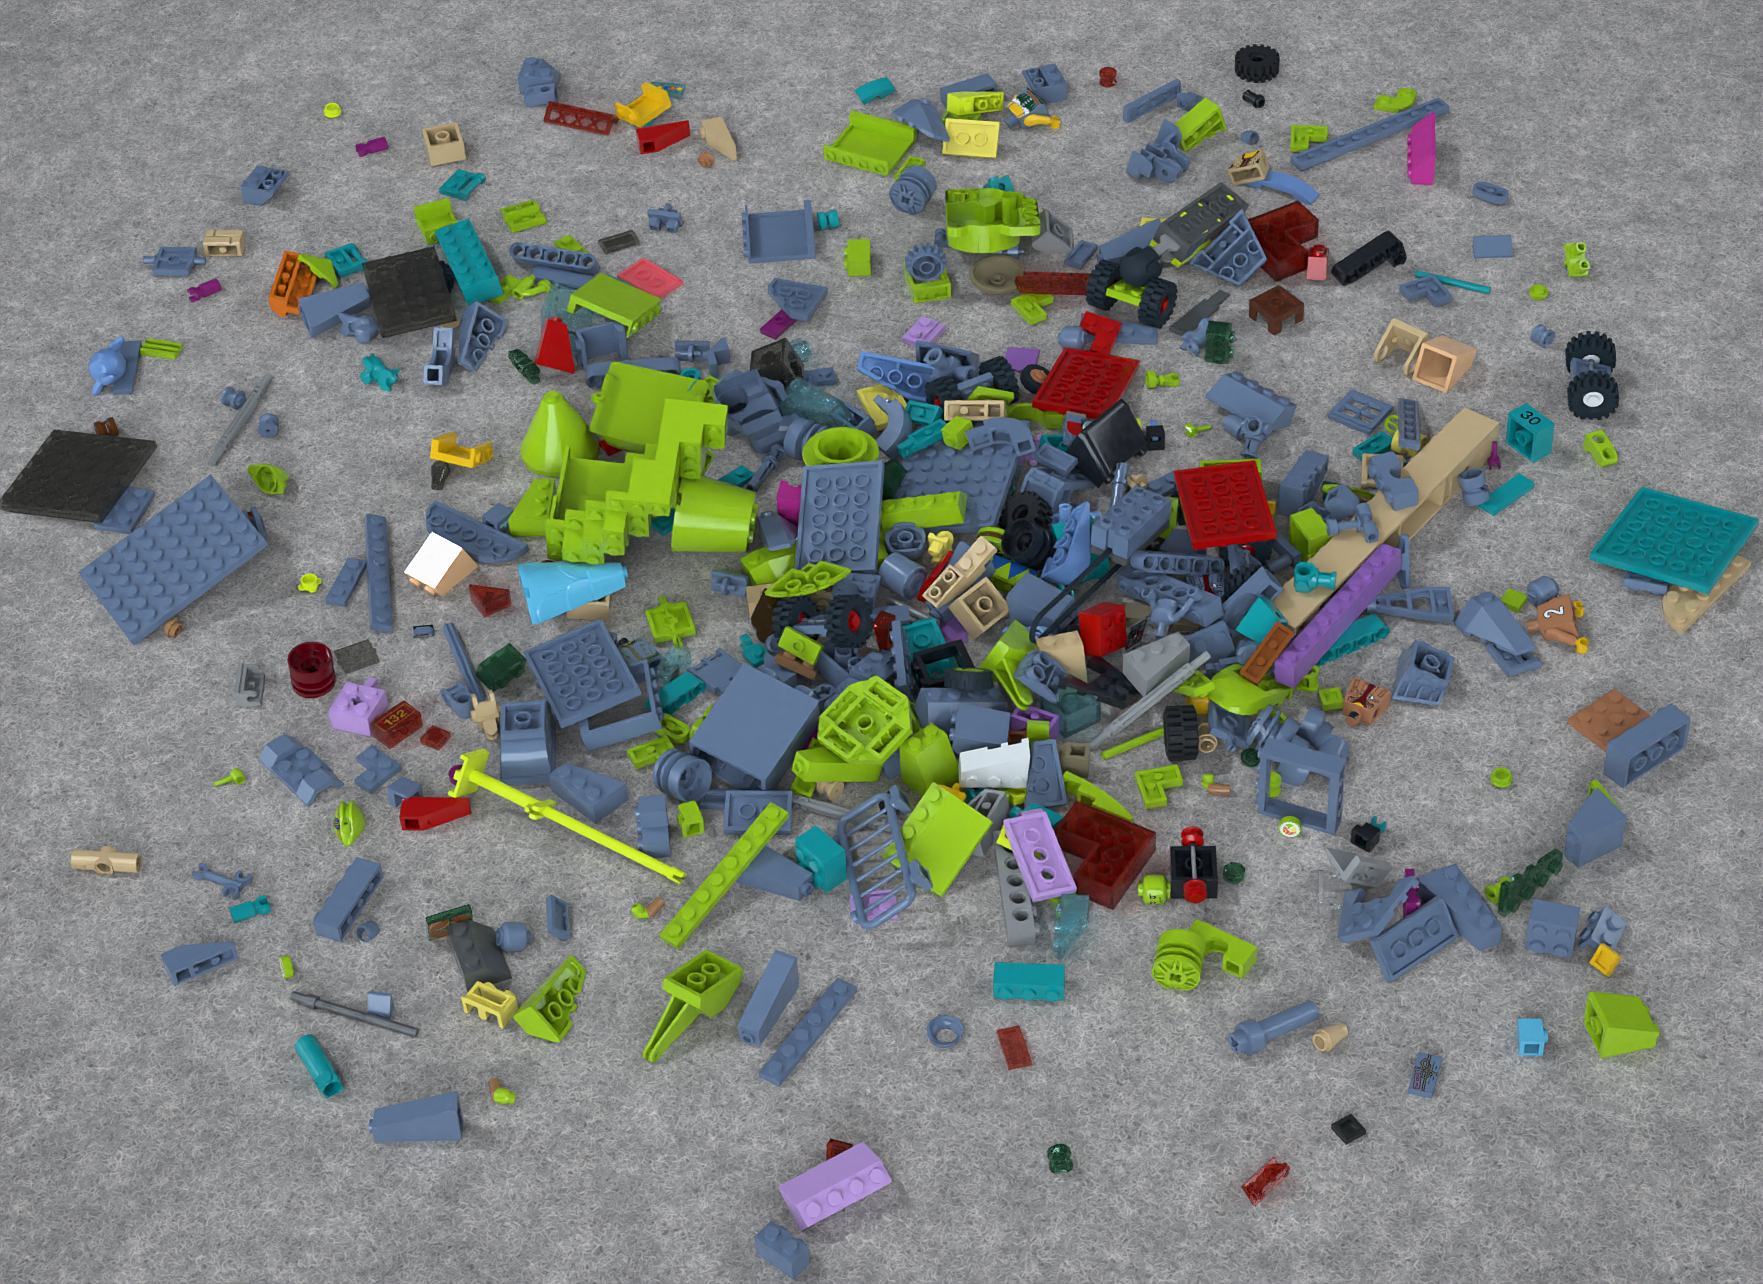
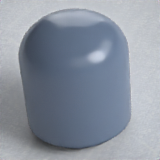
(1245, 137)
(372, 929)

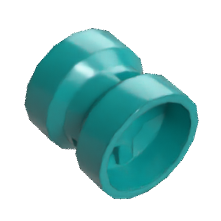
(828, 219)

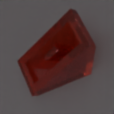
(489, 599)

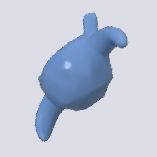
(107, 365)

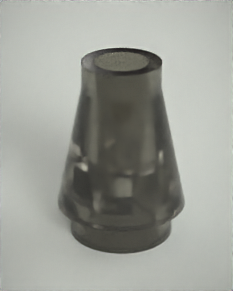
(439, 474)

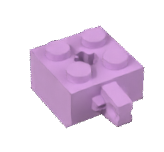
(358, 707)

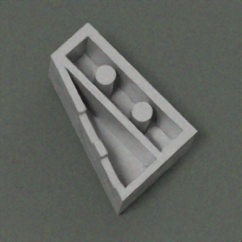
(1155, 662)
(995, 807)

